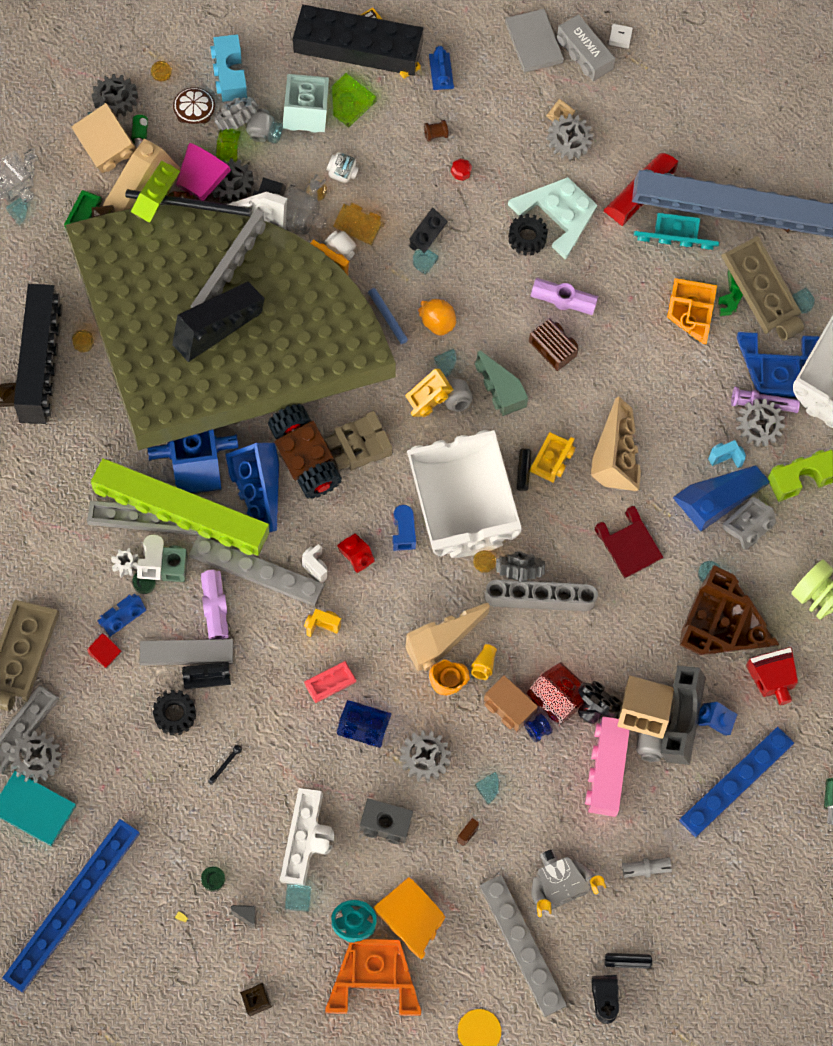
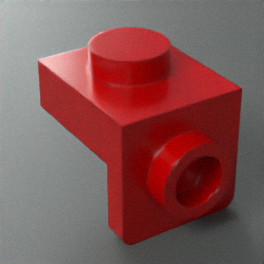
(356, 552)

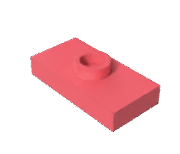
(330, 682)

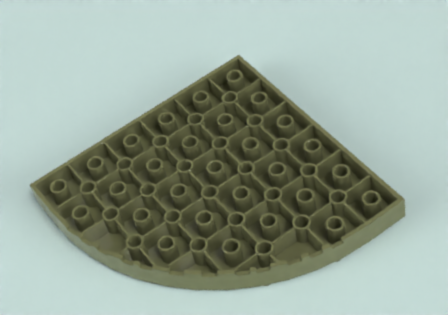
(304, 346)

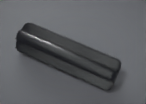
(523, 469)
(628, 960)

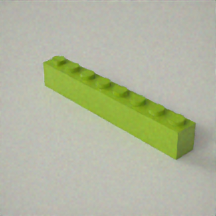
(180, 507)

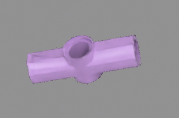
(551, 293)
(214, 605)

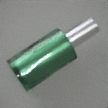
(828, 800)

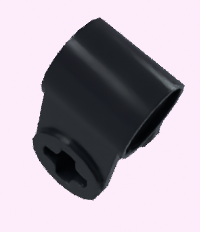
(605, 994)

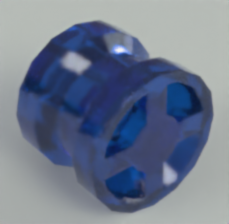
(538, 728)

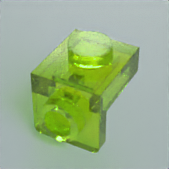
(228, 144)

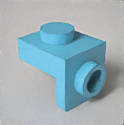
(724, 452)

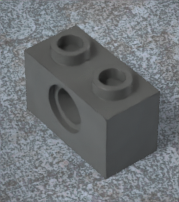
(377, 810)

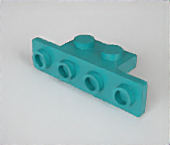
(678, 229)

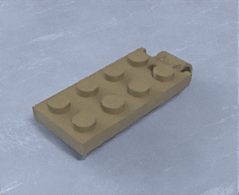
(764, 289)
(23, 649)

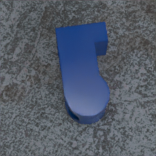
(404, 521)

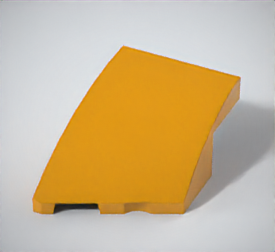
(692, 307)
(411, 915)

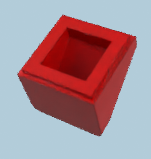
(103, 650)

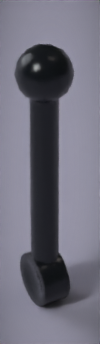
(237, 749)

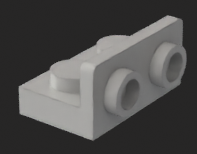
(750, 522)

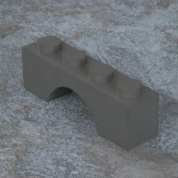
(680, 736)

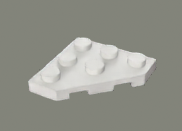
(271, 204)

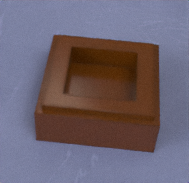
(468, 832)

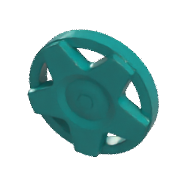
(354, 921)

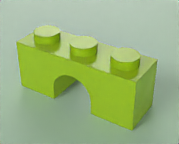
(155, 191)
(786, 481)

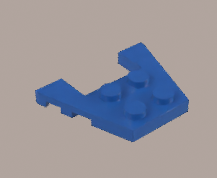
(770, 372)

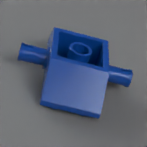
(196, 467)

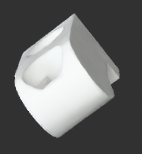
(151, 566)

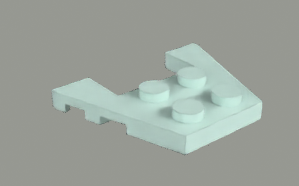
(562, 203)

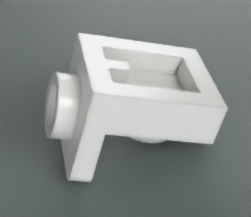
(314, 567)

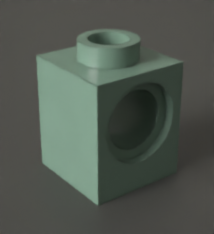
(174, 573)

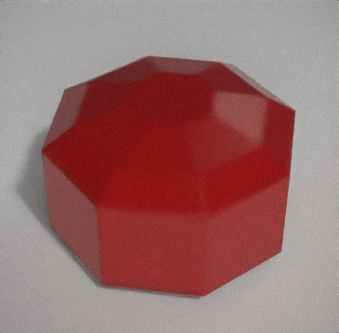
(461, 169)

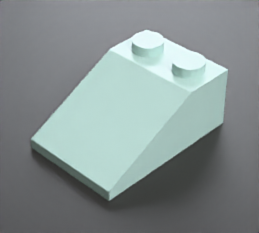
(305, 103)

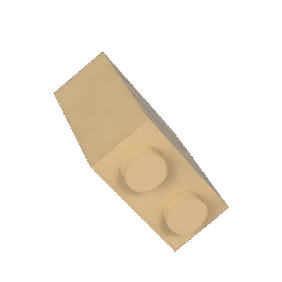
(104, 138)
(646, 707)

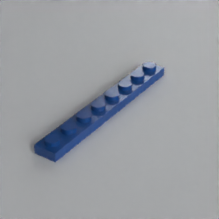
(70, 906)

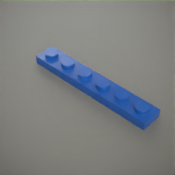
(736, 782)

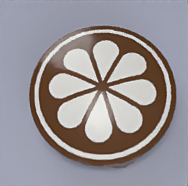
(194, 106)

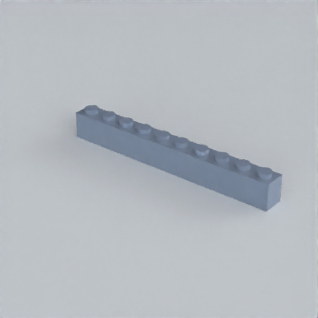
(733, 203)

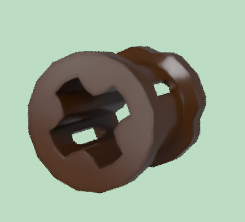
(436, 130)

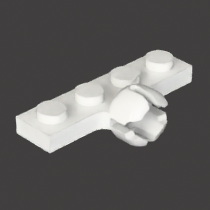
(305, 837)

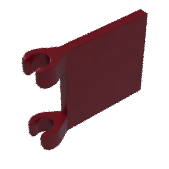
(631, 546)

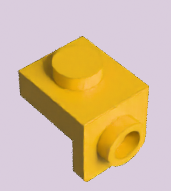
(326, 620)

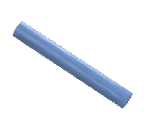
(388, 316)

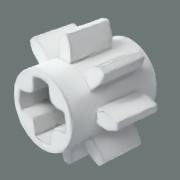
(122, 557)

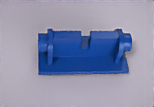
(441, 69)
(129, 609)

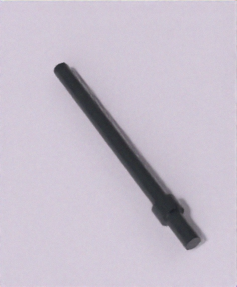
(198, 204)

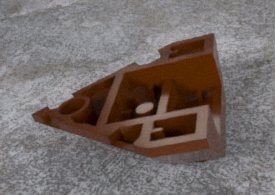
(723, 618)

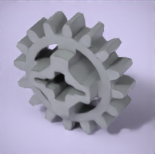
(236, 113)
(580, 137)
(762, 431)
(42, 763)
(430, 764)

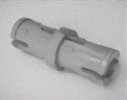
(646, 867)

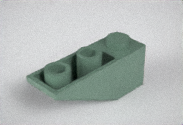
(504, 386)

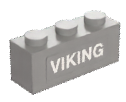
(585, 48)

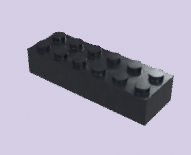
(358, 39)
(37, 354)

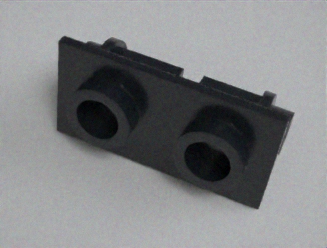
(427, 231)
(206, 675)

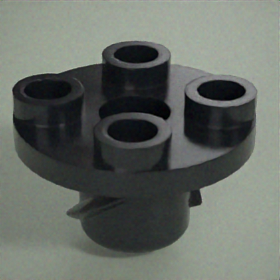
(597, 702)

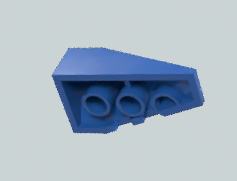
(257, 478)
(715, 497)

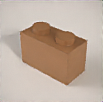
(509, 704)

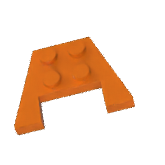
(374, 966)

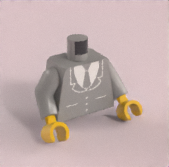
(561, 882)

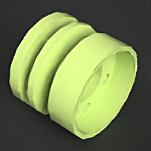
(818, 587)

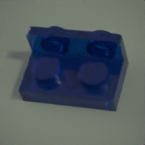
(363, 723)

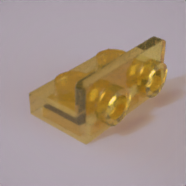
(358, 224)

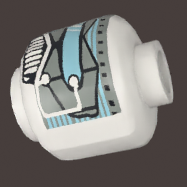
(342, 167)

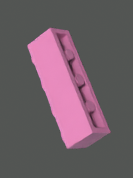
(608, 768)

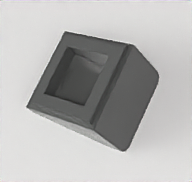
(245, 913)

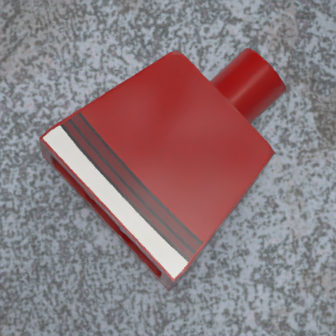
(774, 674)

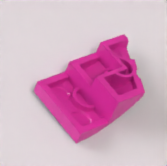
(200, 172)

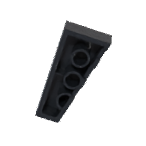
(215, 320)

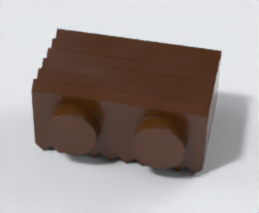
(553, 344)

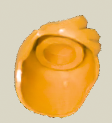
(437, 316)
(448, 677)

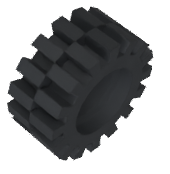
(527, 245)
(174, 699)

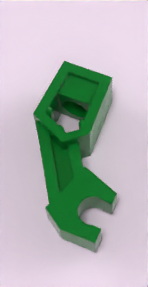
(732, 299)

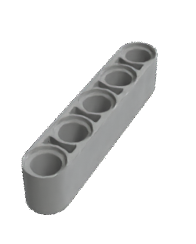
(551, 590)

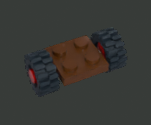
(304, 451)

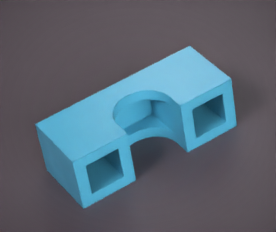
(227, 53)

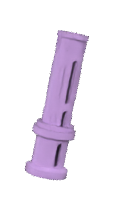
(791, 404)

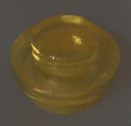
(161, 71)
(484, 561)

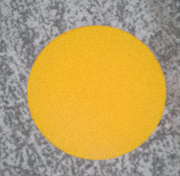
(479, 1029)

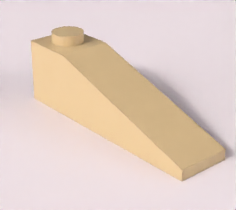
(137, 173)
(615, 454)
(432, 641)

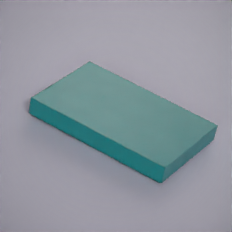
(34, 809)

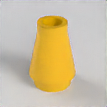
(483, 664)

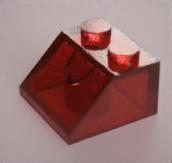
(557, 693)

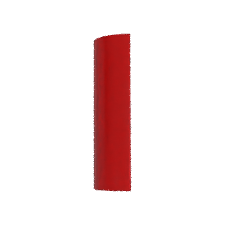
(622, 207)

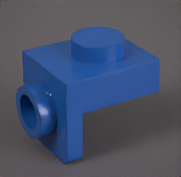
(717, 717)

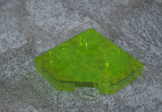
(350, 100)

